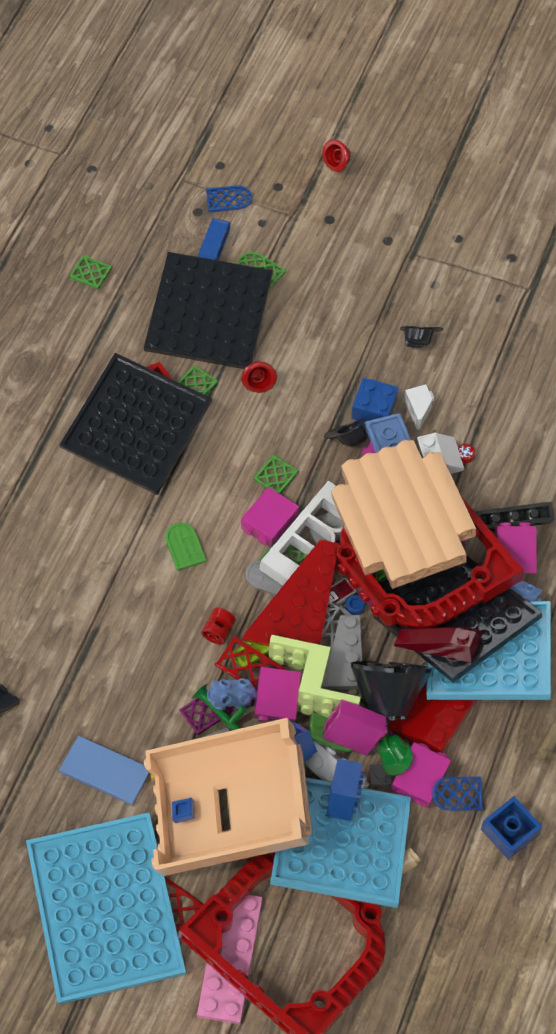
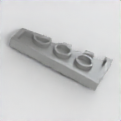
(344, 651)

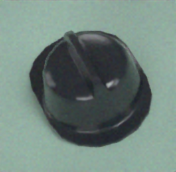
(418, 336)
(349, 434)

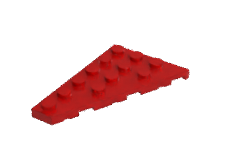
(301, 603)

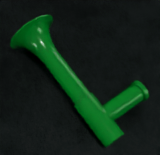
(231, 722)

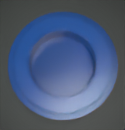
(355, 605)

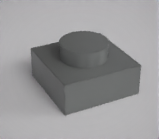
(378, 776)

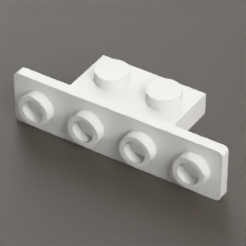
(324, 763)

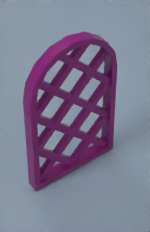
(190, 721)

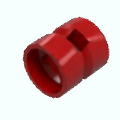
(218, 626)

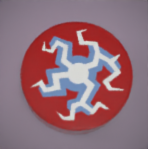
(467, 453)

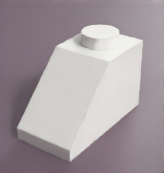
(419, 404)

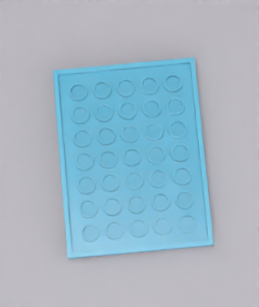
(104, 909)

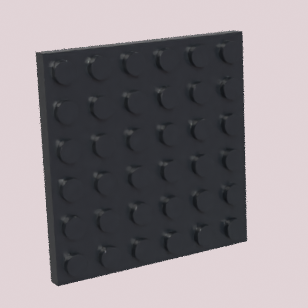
(208, 310)
(136, 423)
(499, 618)

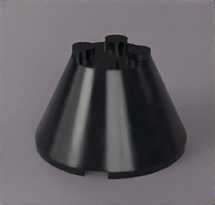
(390, 687)

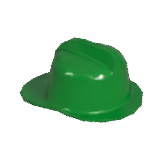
(395, 754)

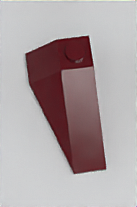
(448, 642)

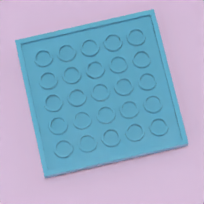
(512, 673)
(351, 857)

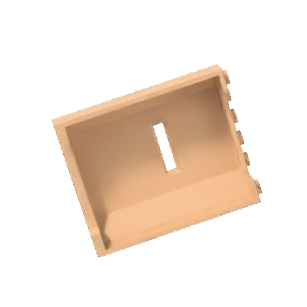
(264, 796)

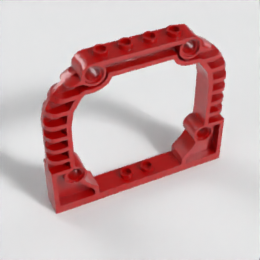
(498, 571)
(204, 937)

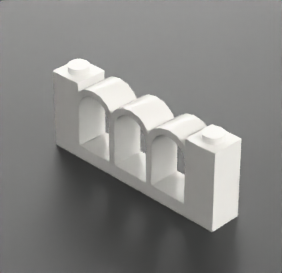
(279, 566)

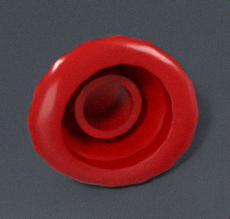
(336, 155)
(259, 377)

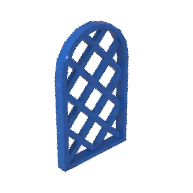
(229, 188)
(459, 786)

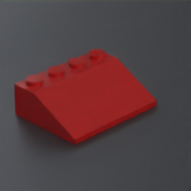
(433, 721)

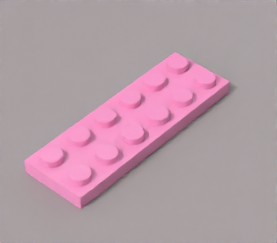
(218, 997)

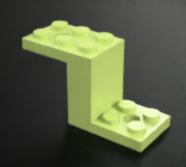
(314, 661)

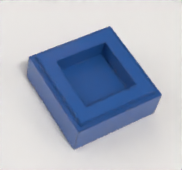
(183, 810)

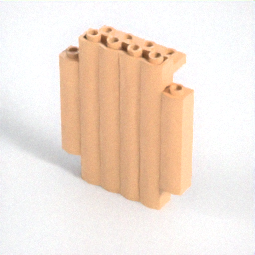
(403, 513)

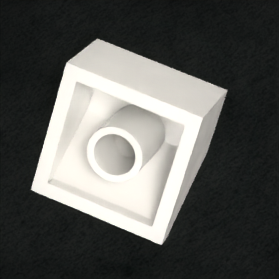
(446, 446)

